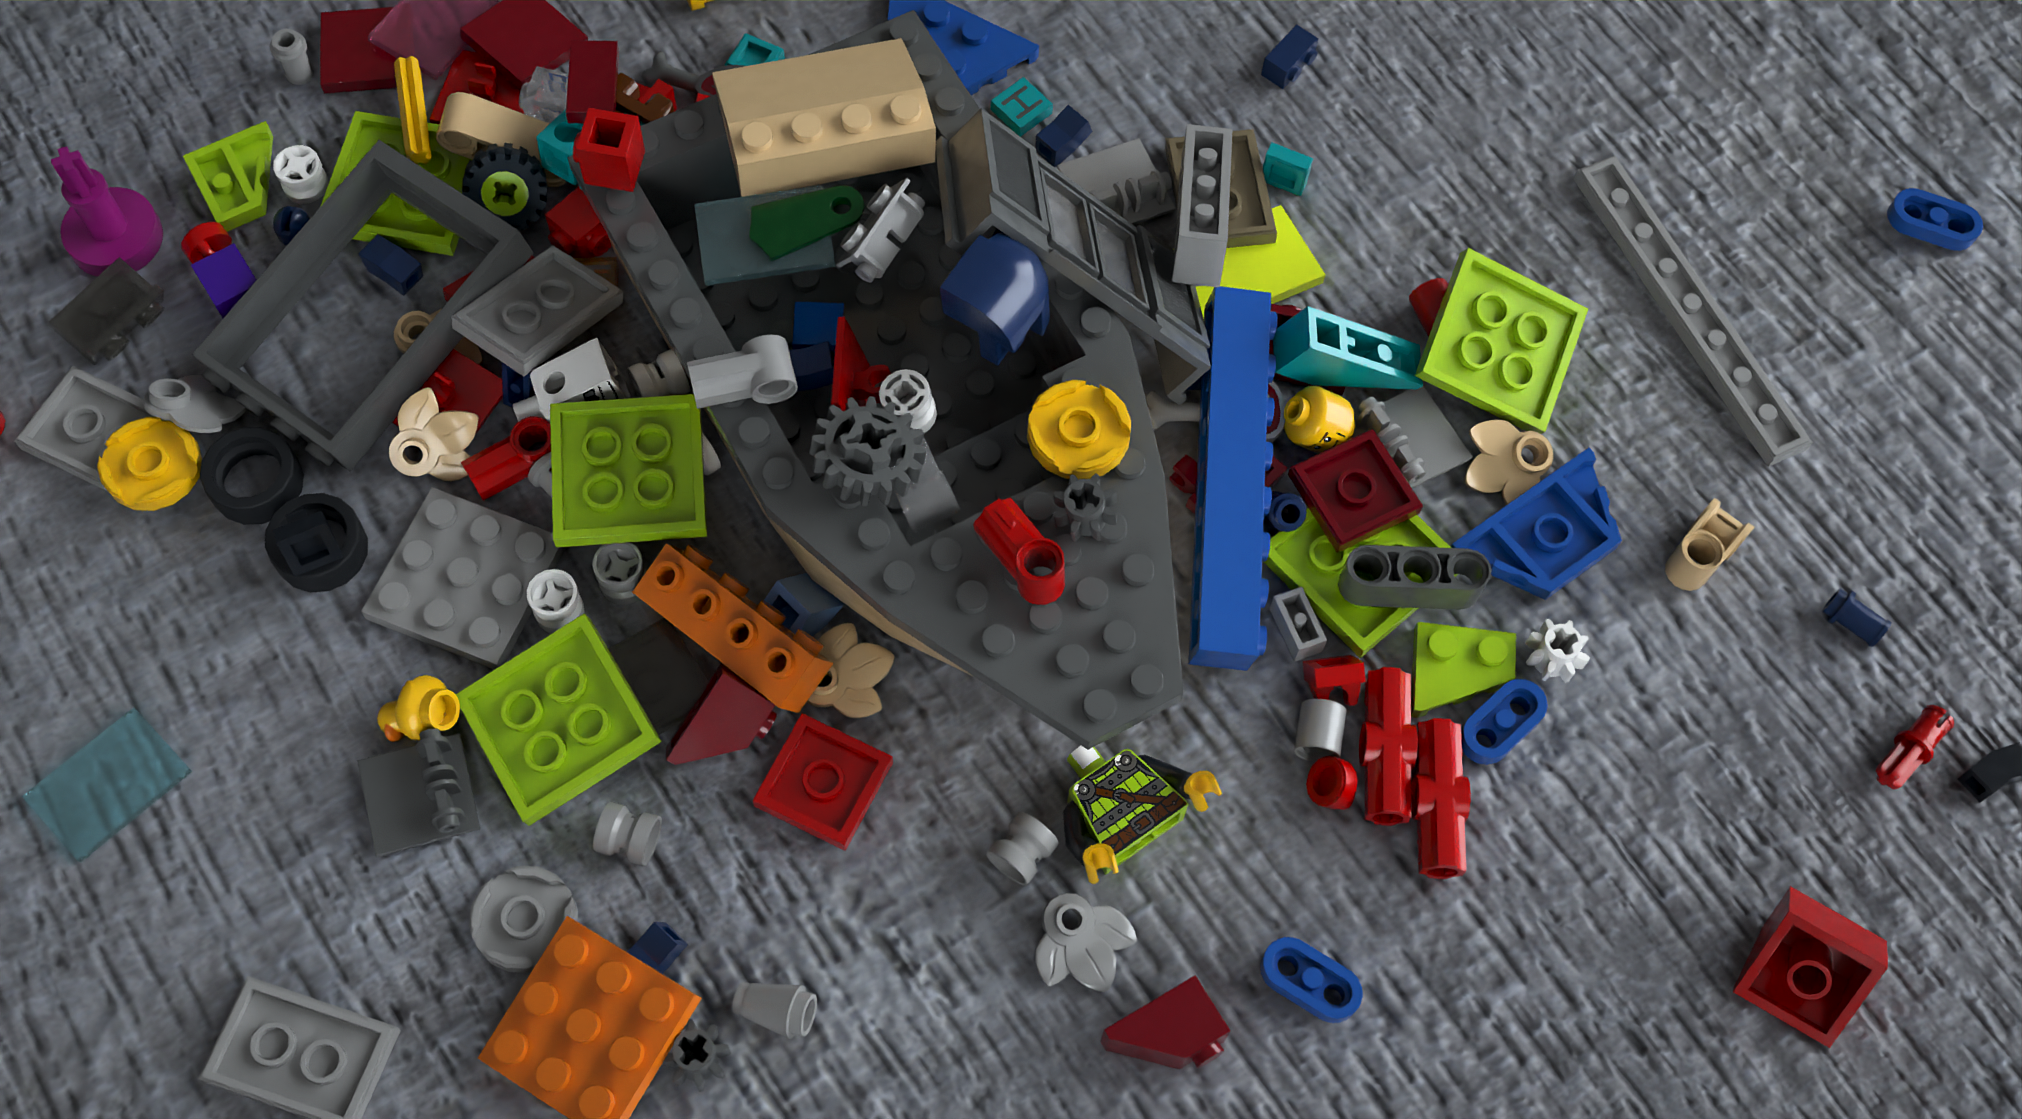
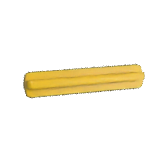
(412, 110)

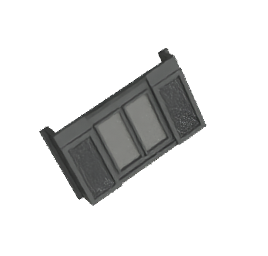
(1000, 181)

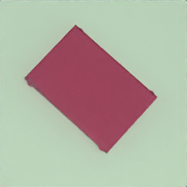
(428, 31)

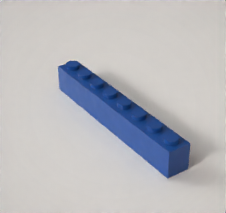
(1232, 482)

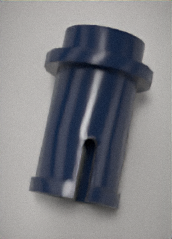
(1295, 515)
(1856, 617)

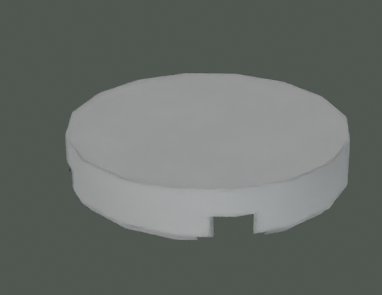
(519, 916)

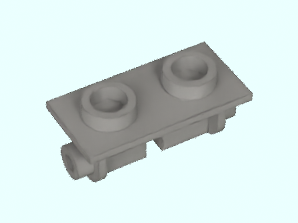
(867, 243)

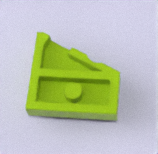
(235, 175)
(1457, 664)

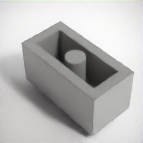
(1298, 624)

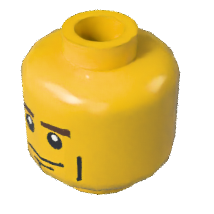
(1318, 419)

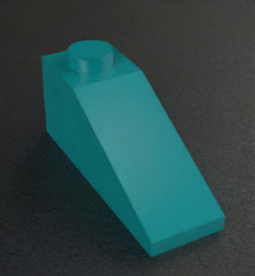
(1343, 353)

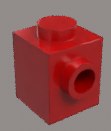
(609, 149)
(577, 227)

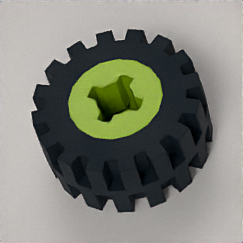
(509, 172)

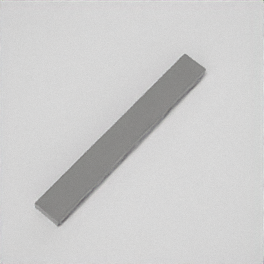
(1692, 312)

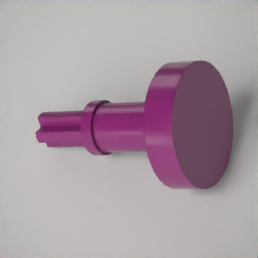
(104, 219)

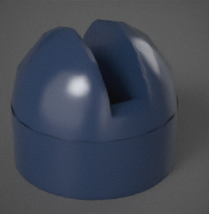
(297, 219)

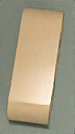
(475, 123)

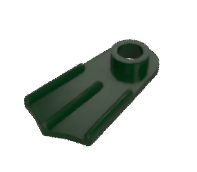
(802, 219)

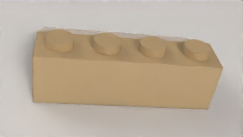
(825, 117)

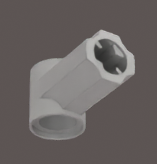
(757, 371)

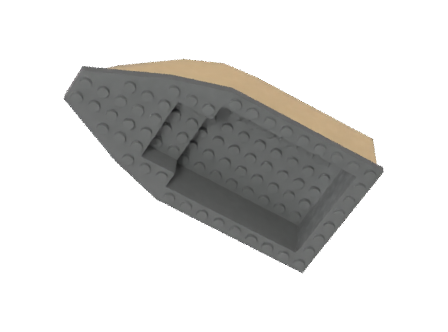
(1112, 638)

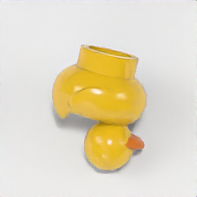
(420, 706)

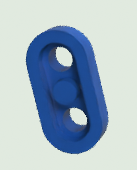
(1935, 219)
(1501, 724)
(1312, 976)

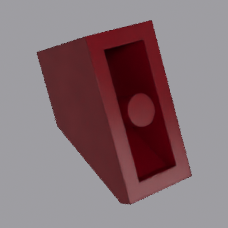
(721, 719)
(1171, 1029)

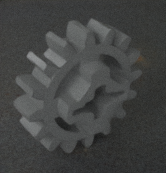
(868, 450)

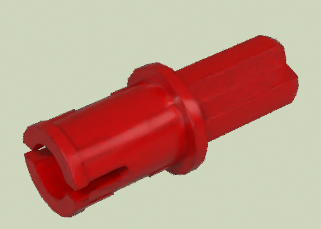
(1913, 747)

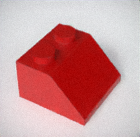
(1812, 967)

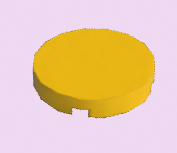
(1078, 429)
(149, 464)

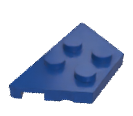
(971, 44)
(1549, 530)

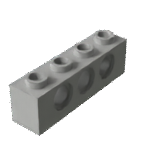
(1202, 206)

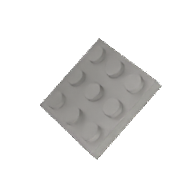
(462, 579)

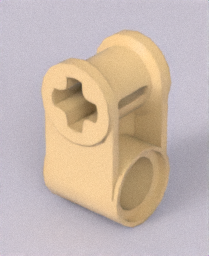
(1710, 542)

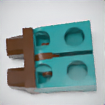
(558, 138)

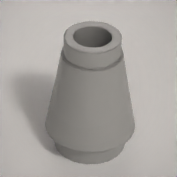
(777, 1007)

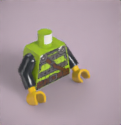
(1126, 805)

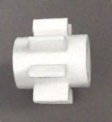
(1557, 650)

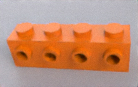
(733, 627)

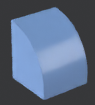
(803, 603)

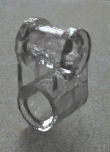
(930, 498)

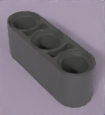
(1432, 564)

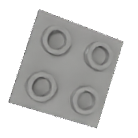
(1123, 181)
(1413, 434)

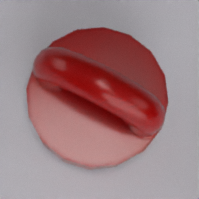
(204, 241)
(1332, 783)

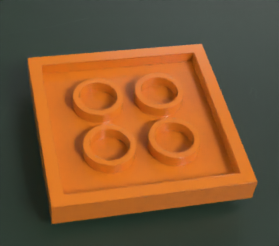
(589, 1026)

